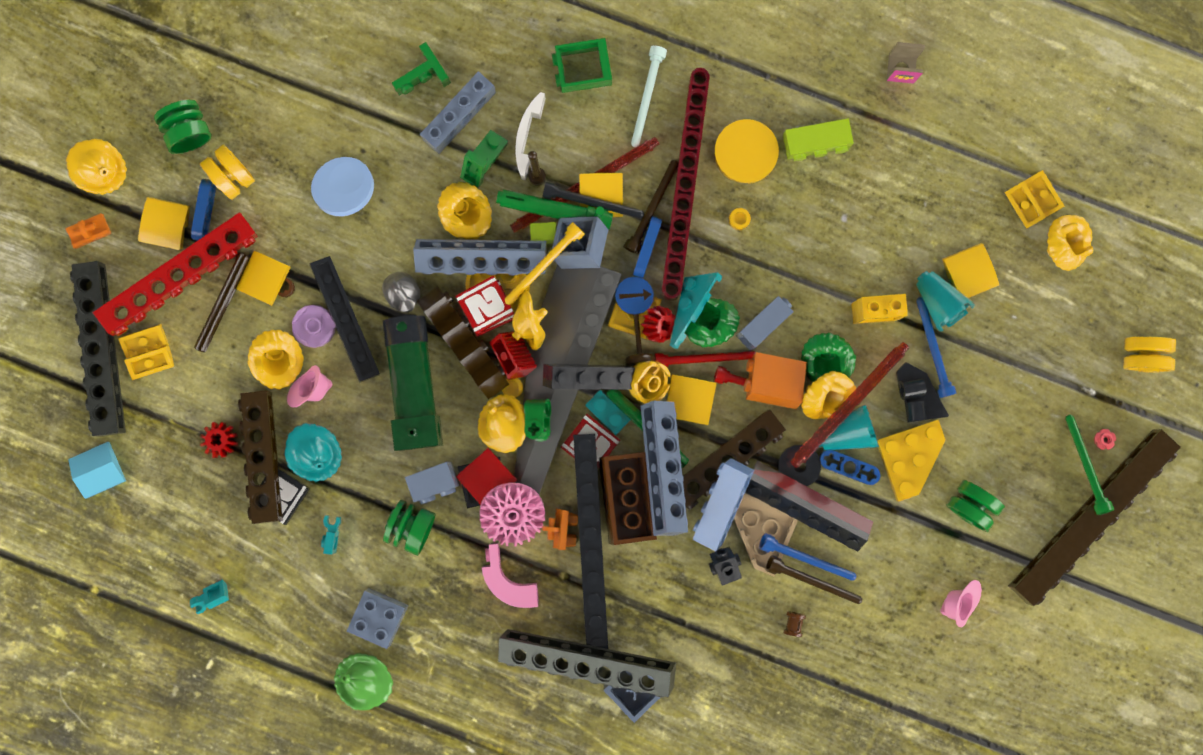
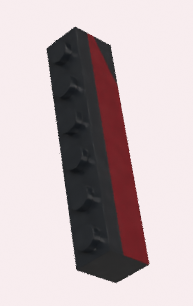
(809, 507)

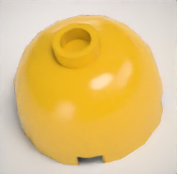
(649, 381)

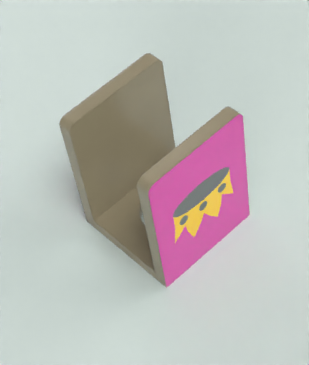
(907, 54)

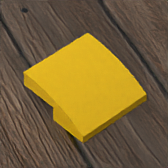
(604, 187)
(1034, 199)
(163, 223)
(971, 270)
(263, 278)
(146, 351)
(692, 398)

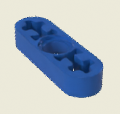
(203, 209)
(647, 247)
(866, 467)

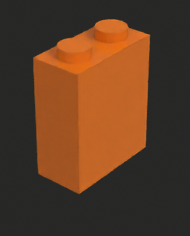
(775, 380)

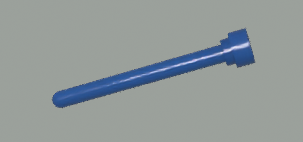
(945, 387)
(769, 543)

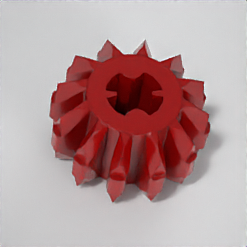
(658, 324)
(211, 440)

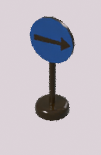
(635, 297)

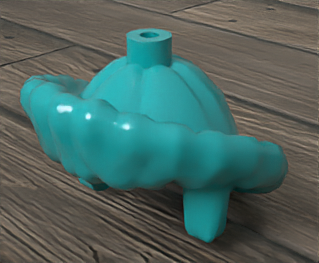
(313, 452)

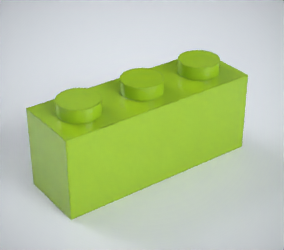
(818, 139)

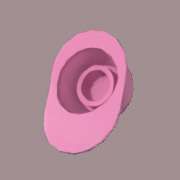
(308, 387)
(961, 603)

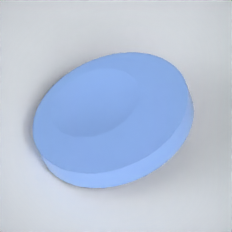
(342, 186)

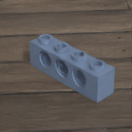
(458, 112)

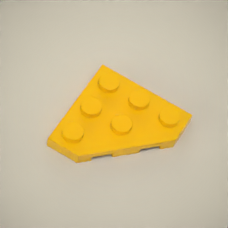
(910, 457)

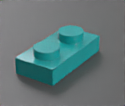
(607, 412)

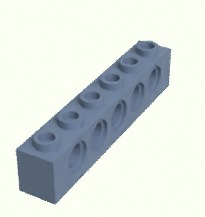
(469, 250)
(664, 468)

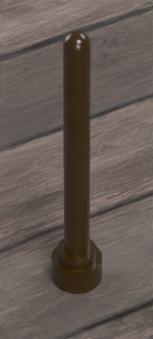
(536, 175)
(634, 243)
(777, 566)

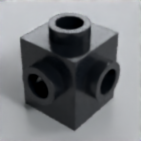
(725, 565)

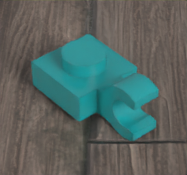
(330, 540)
(211, 597)

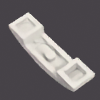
(534, 110)

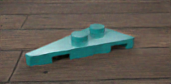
(691, 303)

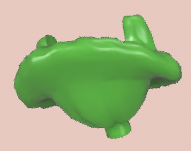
(363, 681)

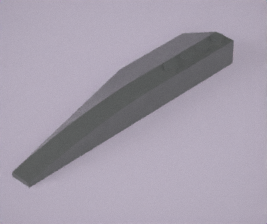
(574, 318)

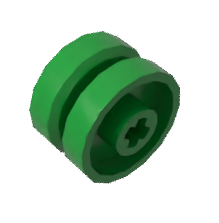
(974, 505)

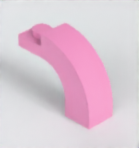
(504, 589)

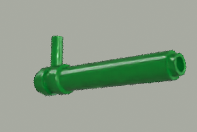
(550, 207)

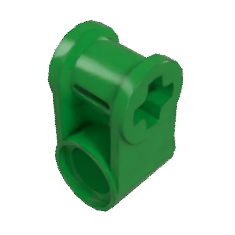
(537, 416)

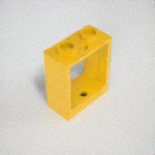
(883, 308)

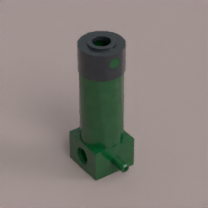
(411, 384)

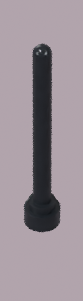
(552, 191)

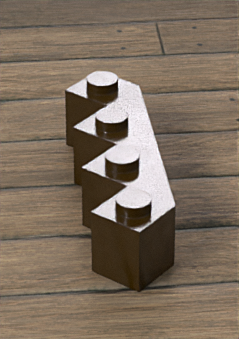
(463, 342)

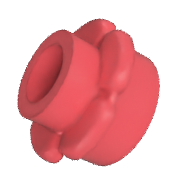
(1099, 439)

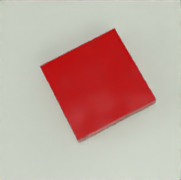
(484, 475)

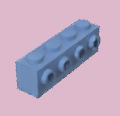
(723, 504)

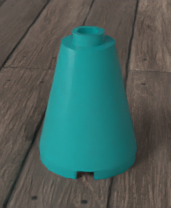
(942, 300)
(853, 432)

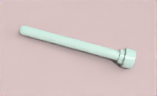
(656, 55)

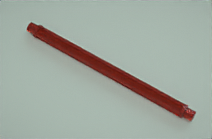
(612, 167)
(849, 404)

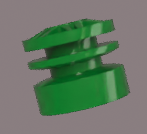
(182, 126)
(409, 527)

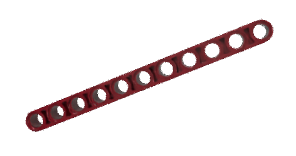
(684, 173)

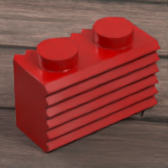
(513, 355)

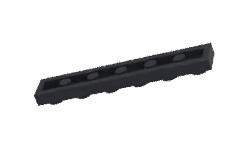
(344, 319)

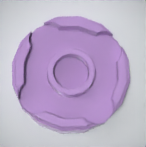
(313, 326)

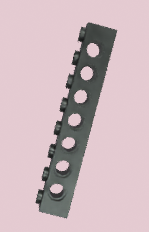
(106, 357)
(575, 653)

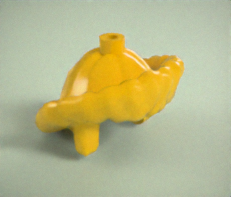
(96, 166)
(464, 211)
(1069, 241)
(527, 322)
(275, 359)
(826, 395)
(502, 424)

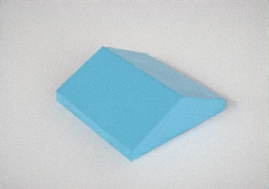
(96, 470)

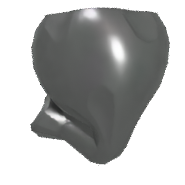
(401, 291)

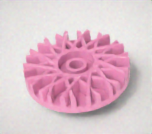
(512, 513)

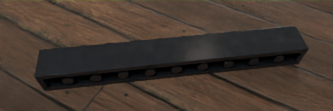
(590, 540)

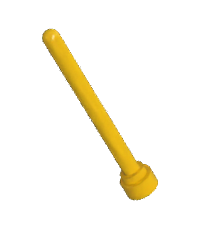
(572, 234)

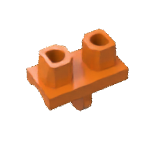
(88, 230)
(558, 529)

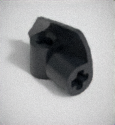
(919, 395)

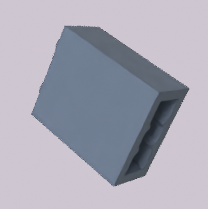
(765, 322)

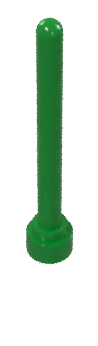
(1102, 504)

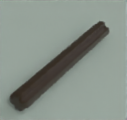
(221, 303)

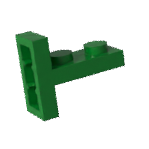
(422, 73)
(482, 158)

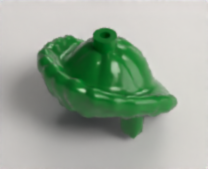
(715, 324)
(827, 353)

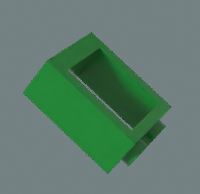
(578, 48)

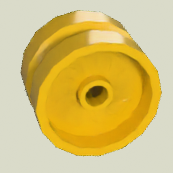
(224, 174)
(1149, 355)

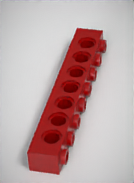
(108, 313)

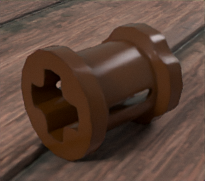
(794, 624)

